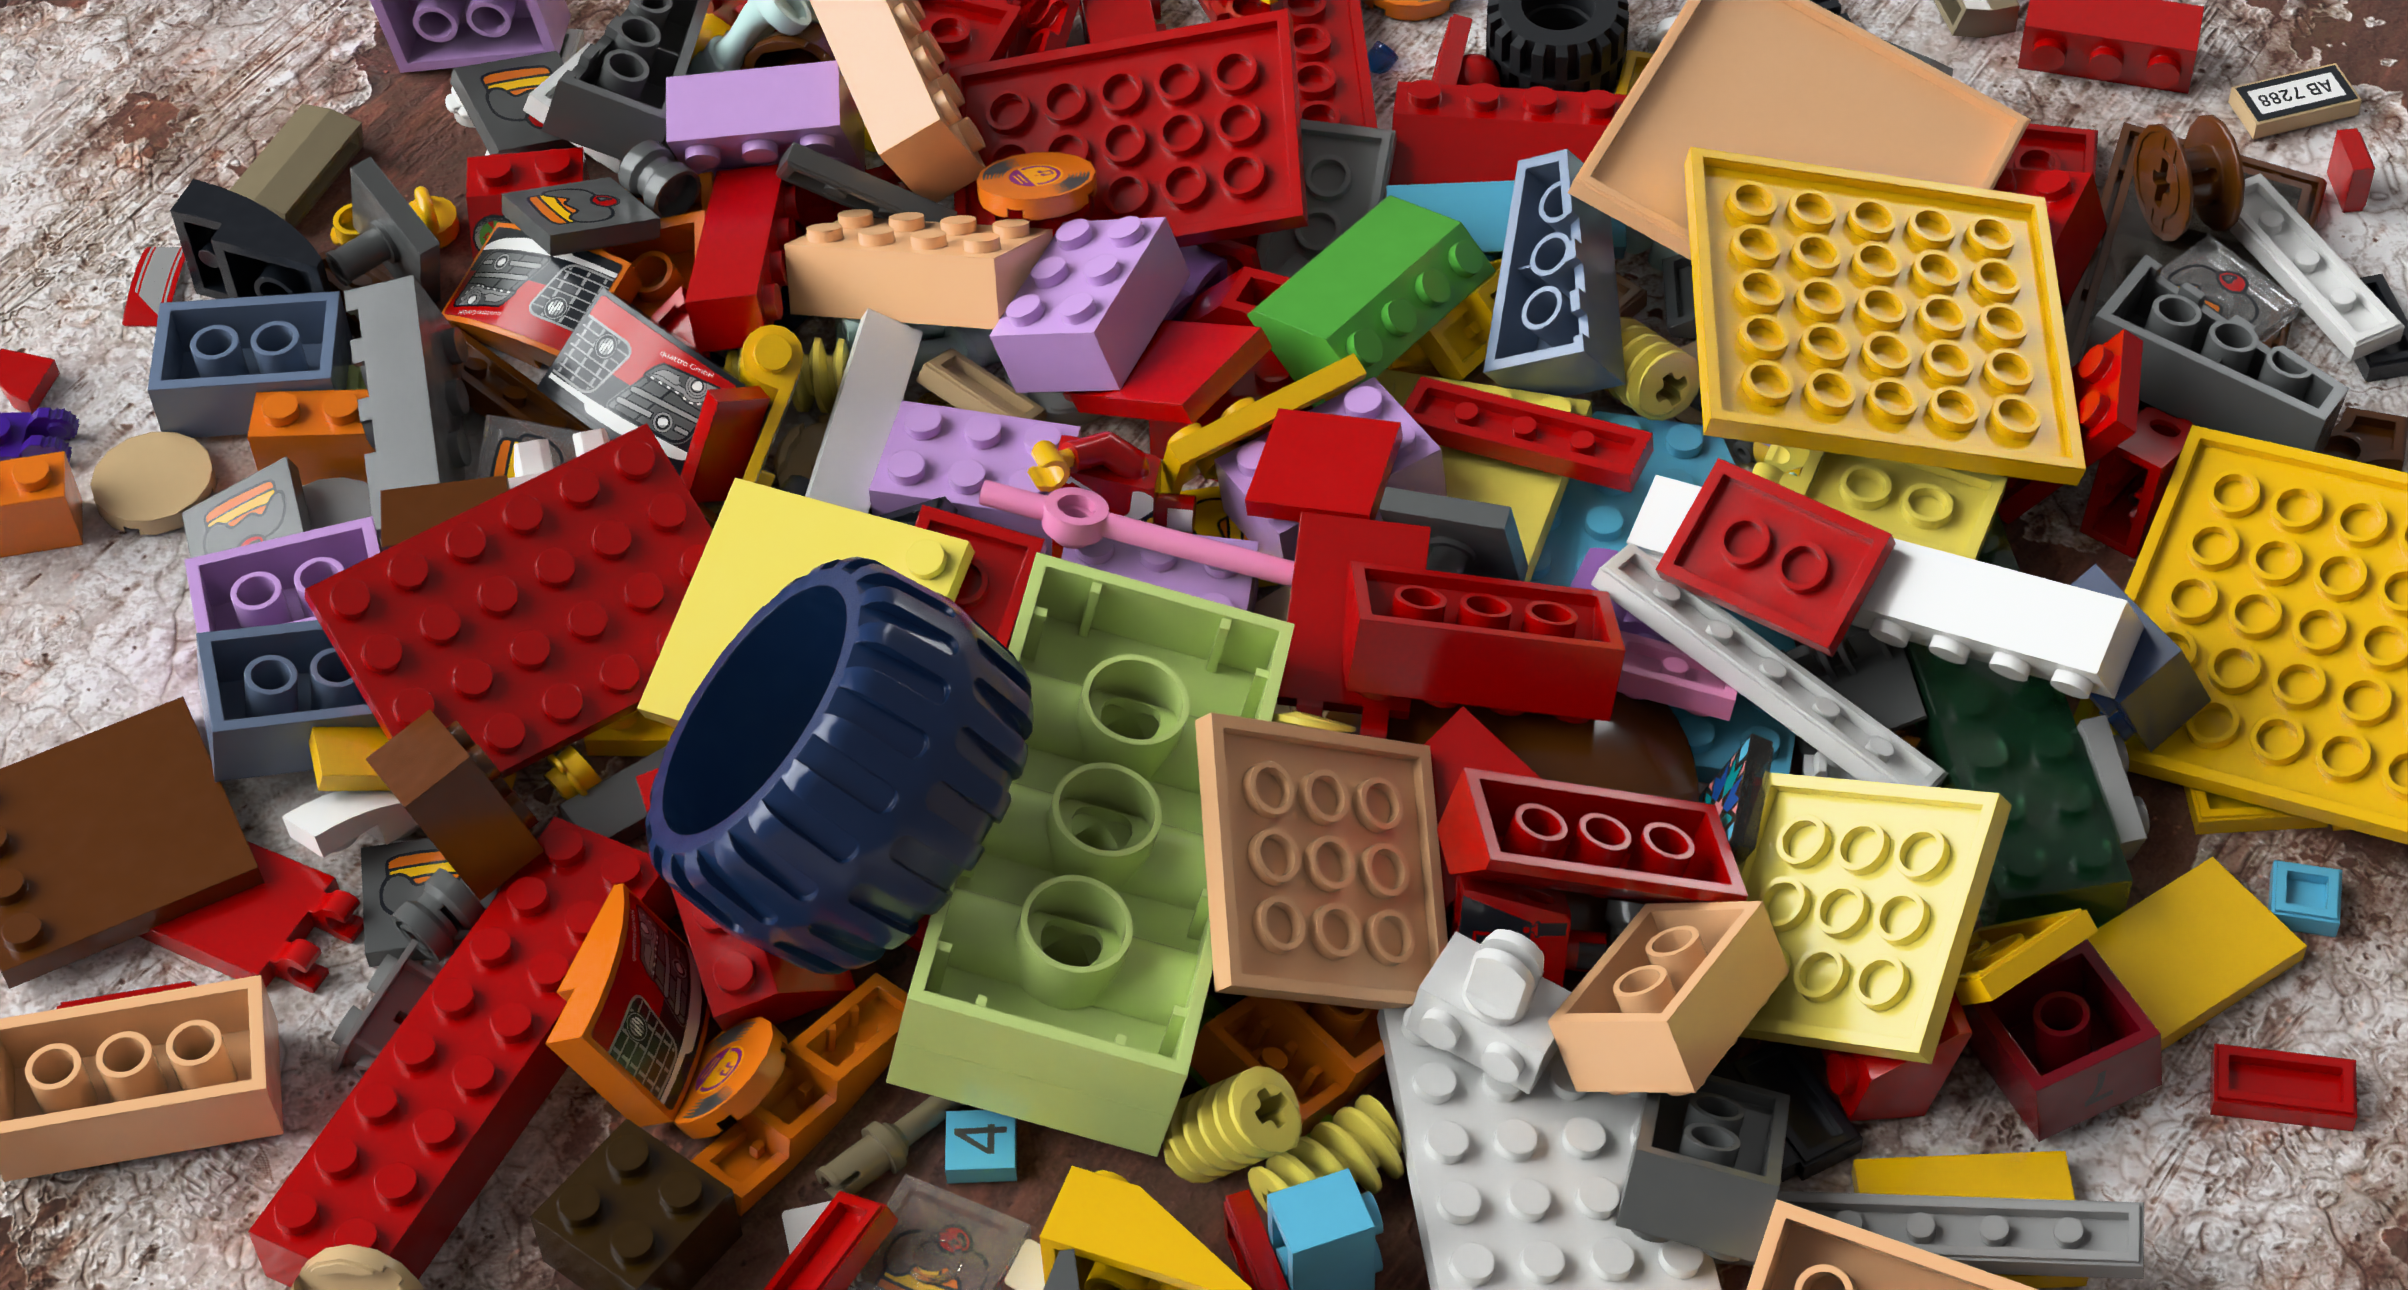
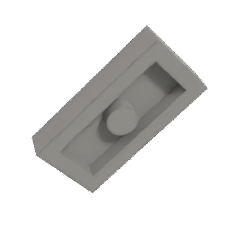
(2110, 764)

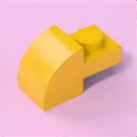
(1462, 336)

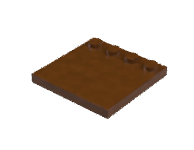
(112, 841)

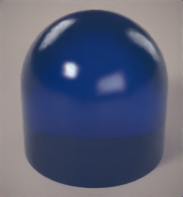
(1381, 58)

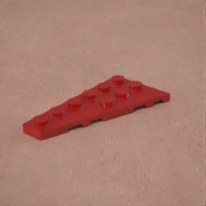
(1328, 53)

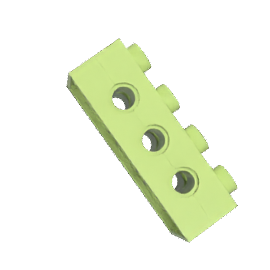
(1082, 936)

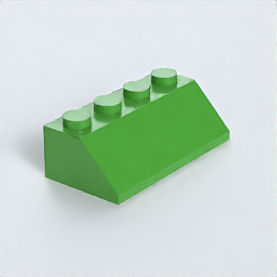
(1372, 290)

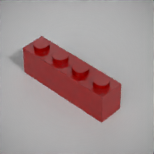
(742, 256)

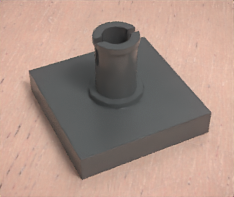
(388, 234)
(1463, 535)

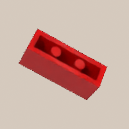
(2114, 41)

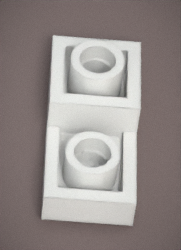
(341, 816)

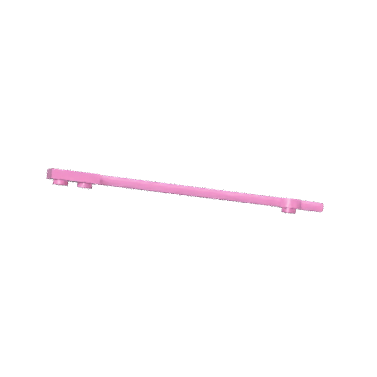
(1083, 518)

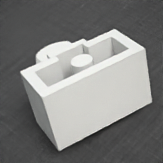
(1491, 1006)

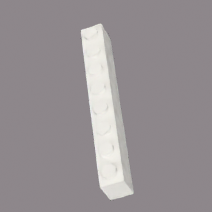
(1964, 608)

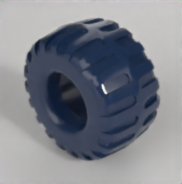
(840, 766)

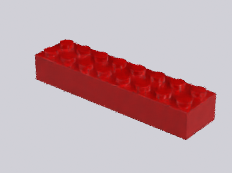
(458, 1070)

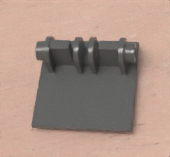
(1869, 676)

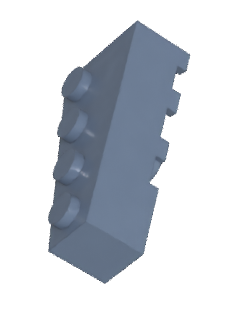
(1556, 288)

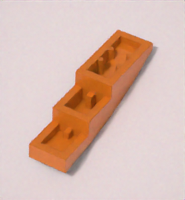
(820, 1083)

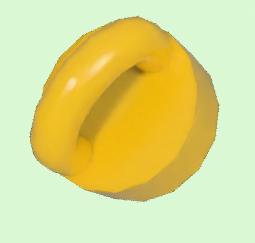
(437, 215)

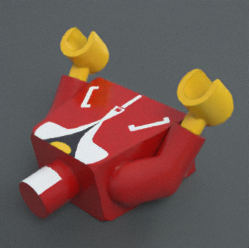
(1116, 472)

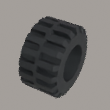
(1558, 43)

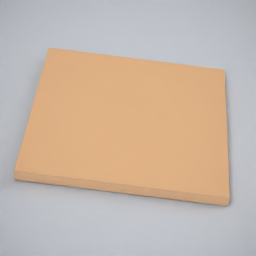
(1787, 88)

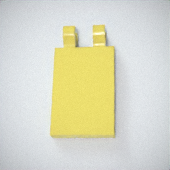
(1911, 501)

